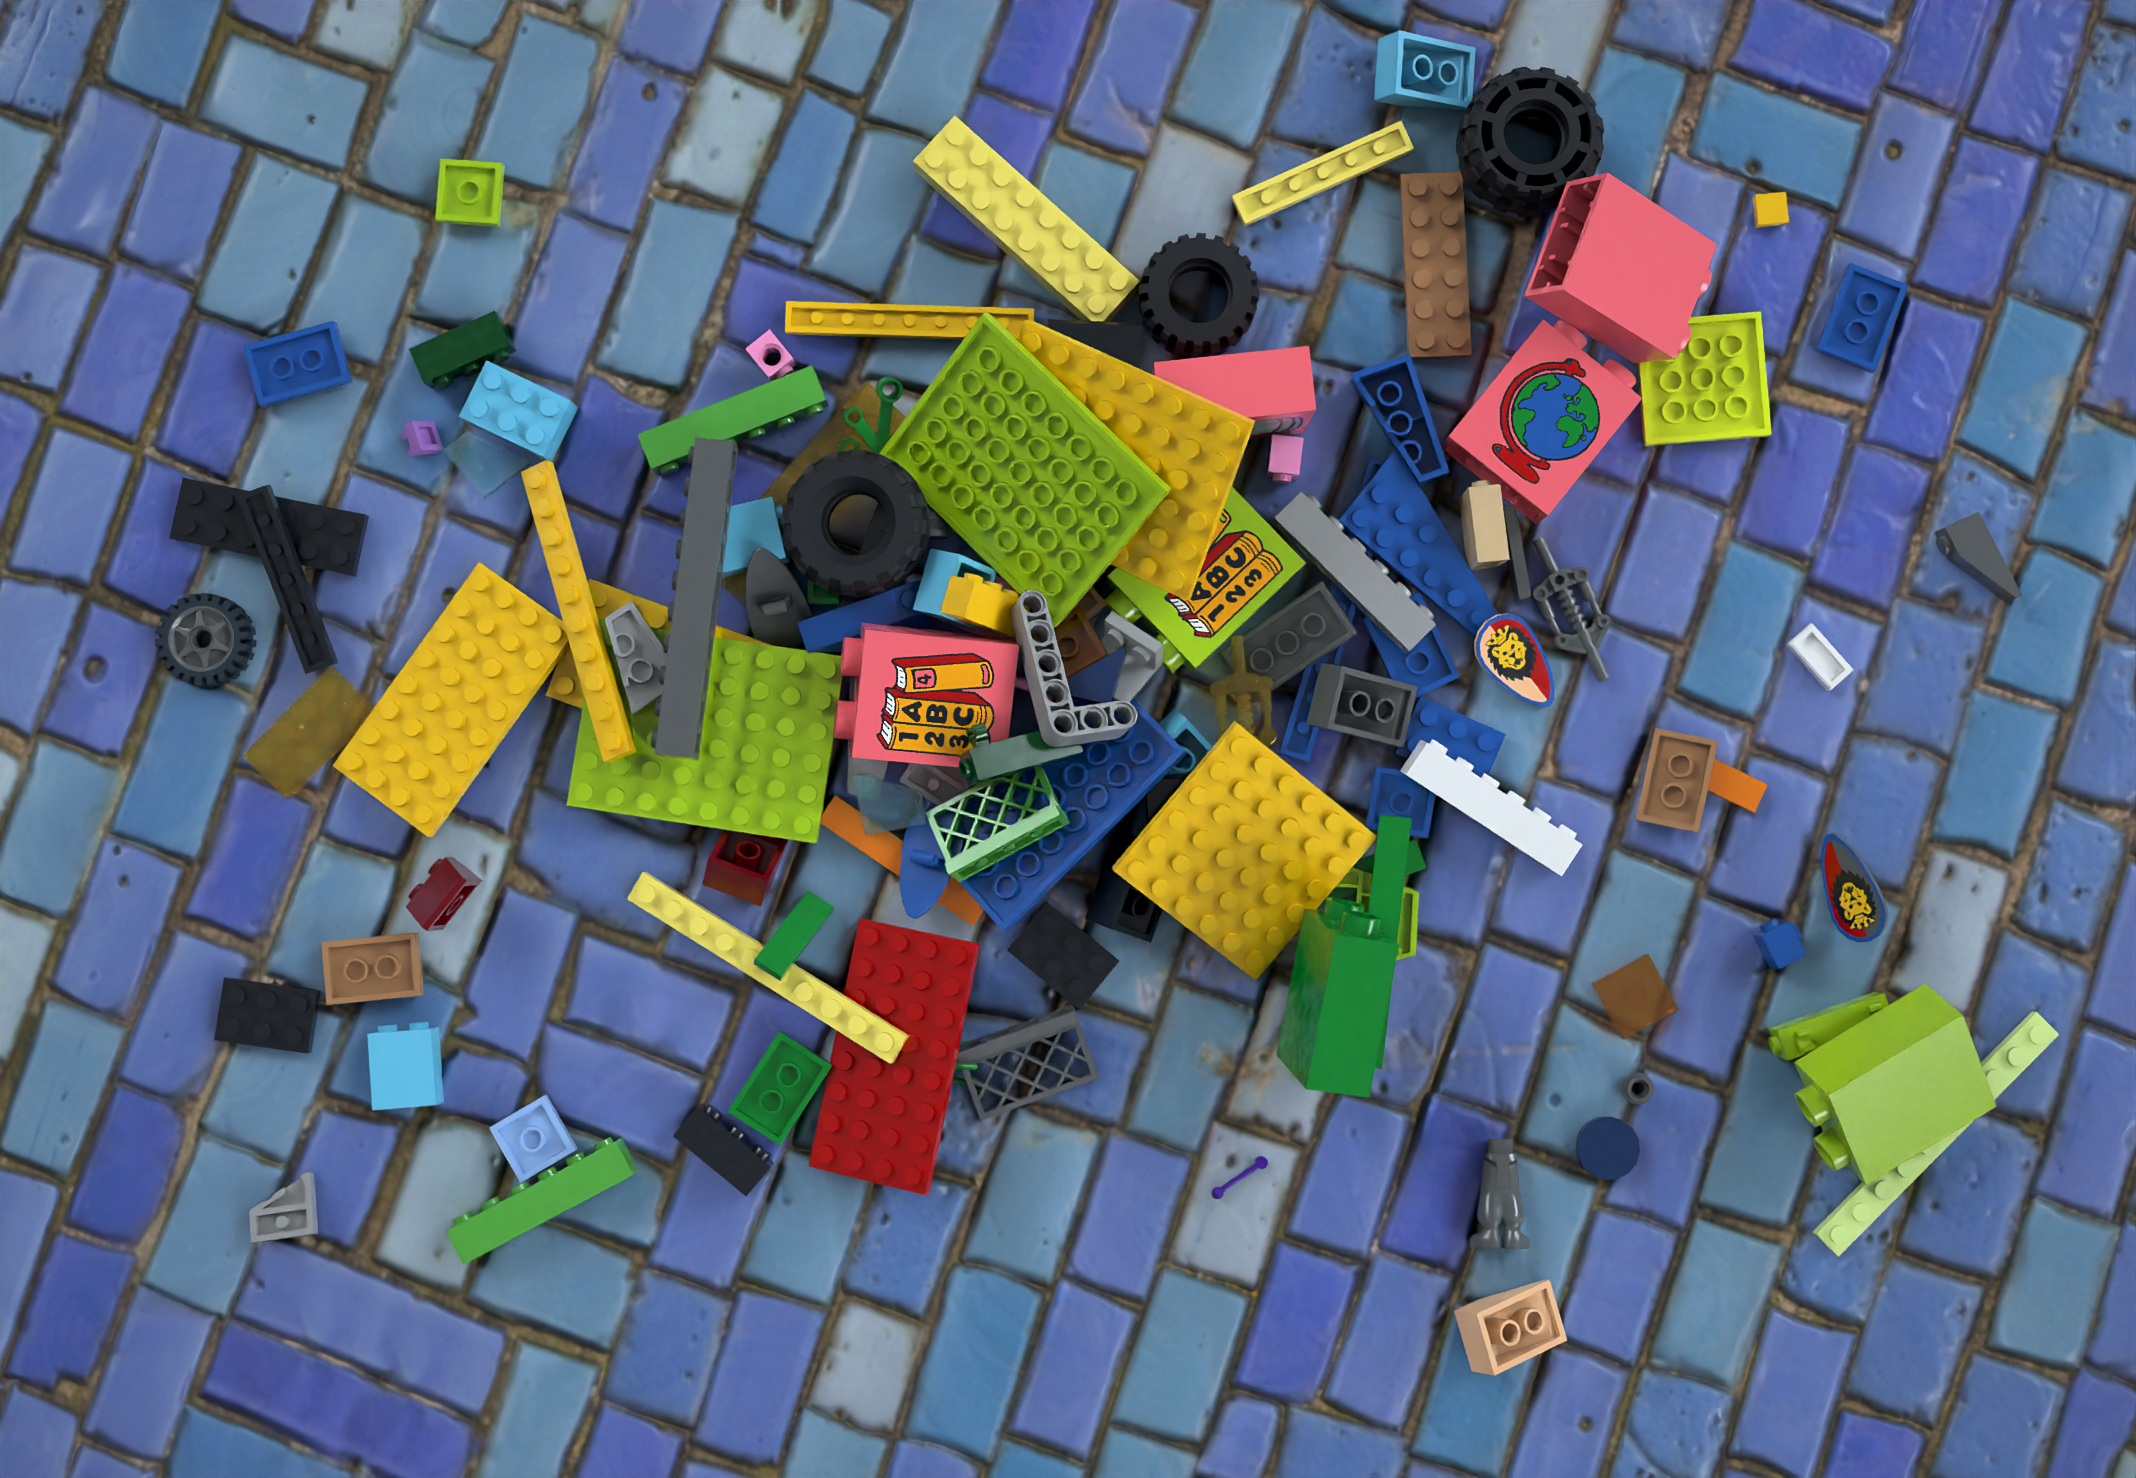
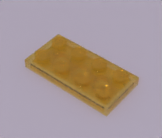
(309, 732)

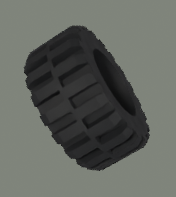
(1206, 256)

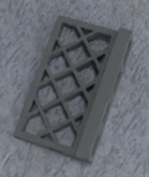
(1024, 1035)

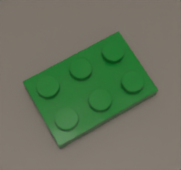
(780, 1088)

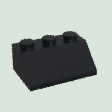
(1116, 339)
(1120, 904)

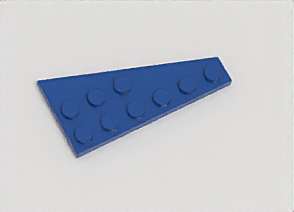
(1408, 536)

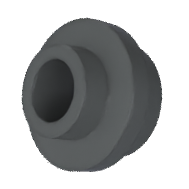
(1645, 1093)

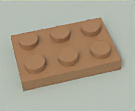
(1676, 780)
(372, 968)

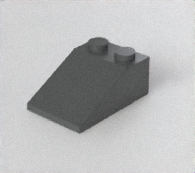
(1361, 704)

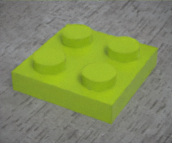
(470, 192)

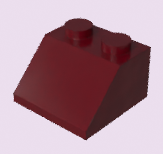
(744, 865)
(442, 893)

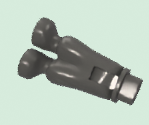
(1500, 1200)

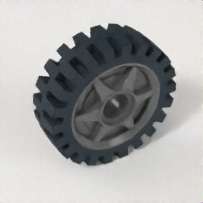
(182, 636)

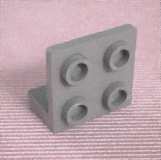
(1142, 656)

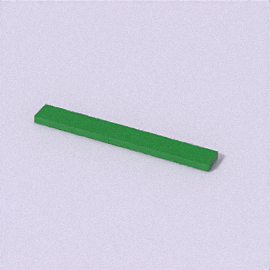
(1388, 885)

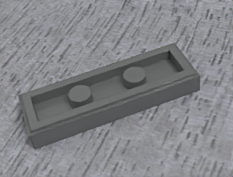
(1516, 564)

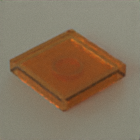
(1634, 996)

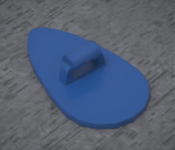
(923, 867)

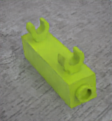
(1813, 1030)

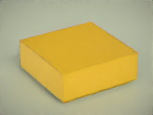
(1770, 209)

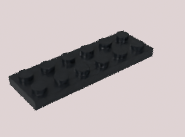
(321, 534)

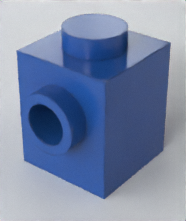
(1779, 943)

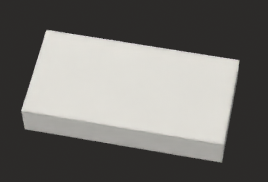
(1819, 657)

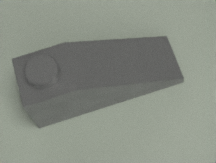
(1973, 550)

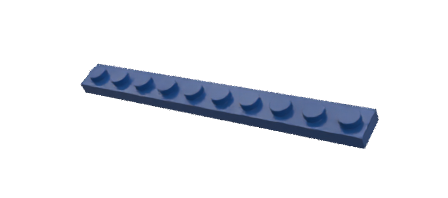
(1298, 736)

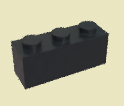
(724, 1148)

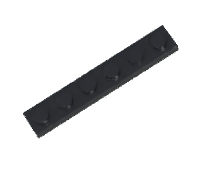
(287, 578)

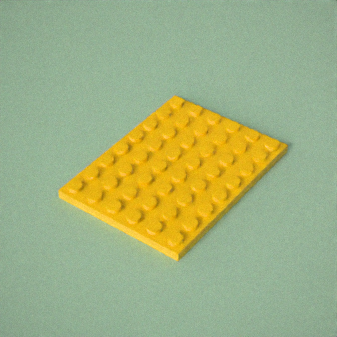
(1175, 433)

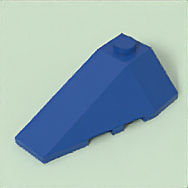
(890, 607)

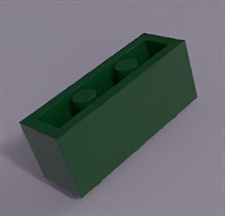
(463, 350)

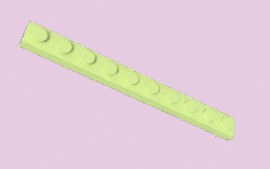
(1871, 1200)

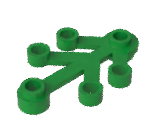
(878, 441)

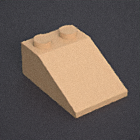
(1510, 1327)

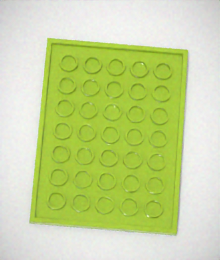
(1024, 469)
(759, 748)

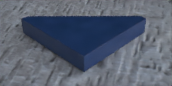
(1099, 681)

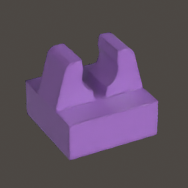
(422, 438)

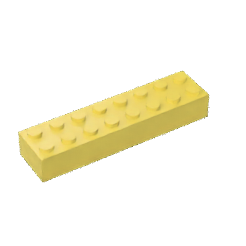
(1025, 224)

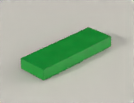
(793, 935)

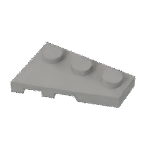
(638, 656)

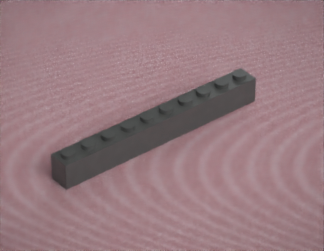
(696, 599)

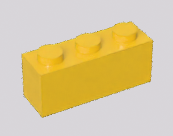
(980, 604)

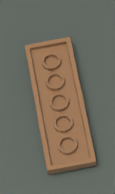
(1435, 265)

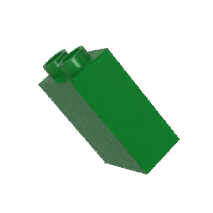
(1337, 999)

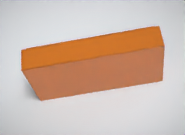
(1736, 786)

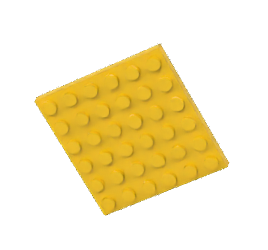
(1244, 851)

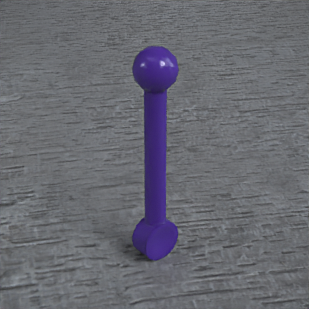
(1260, 1162)

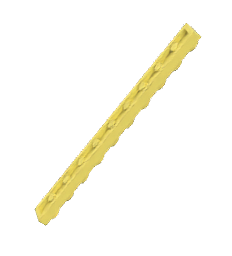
(741, 950)

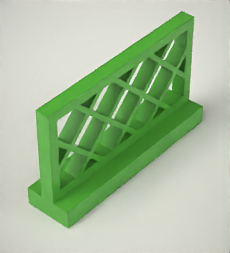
(1000, 843)

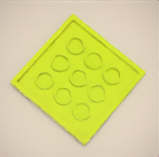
(1711, 386)

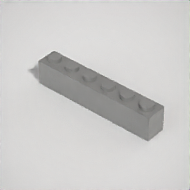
(1354, 572)

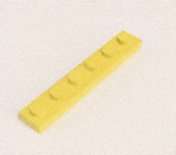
(1322, 173)

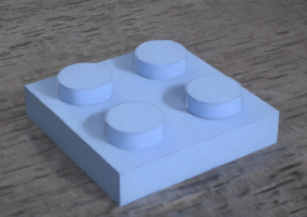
(533, 1138)

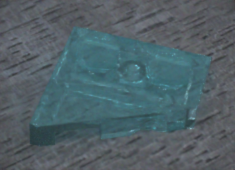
(888, 805)

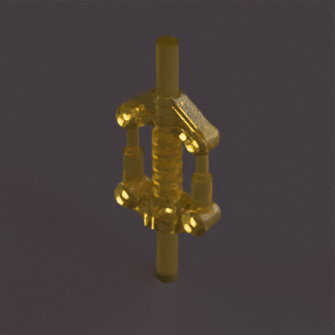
(1242, 683)

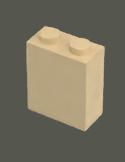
(1483, 525)

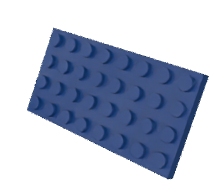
(1095, 795)

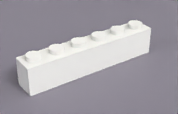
(1491, 807)

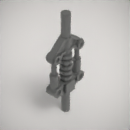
(1586, 639)

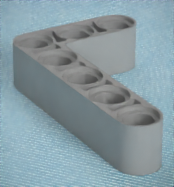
(1056, 683)

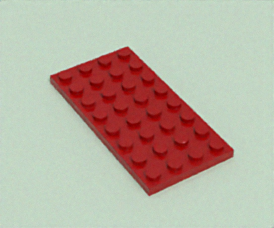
(886, 1117)

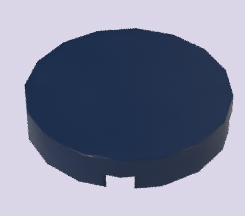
(1607, 1148)

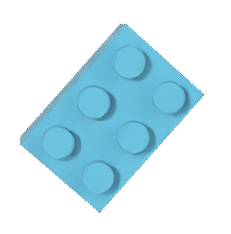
(518, 411)

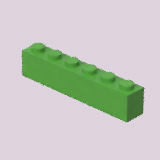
(736, 418)
(541, 1201)

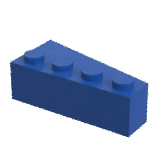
(1401, 411)

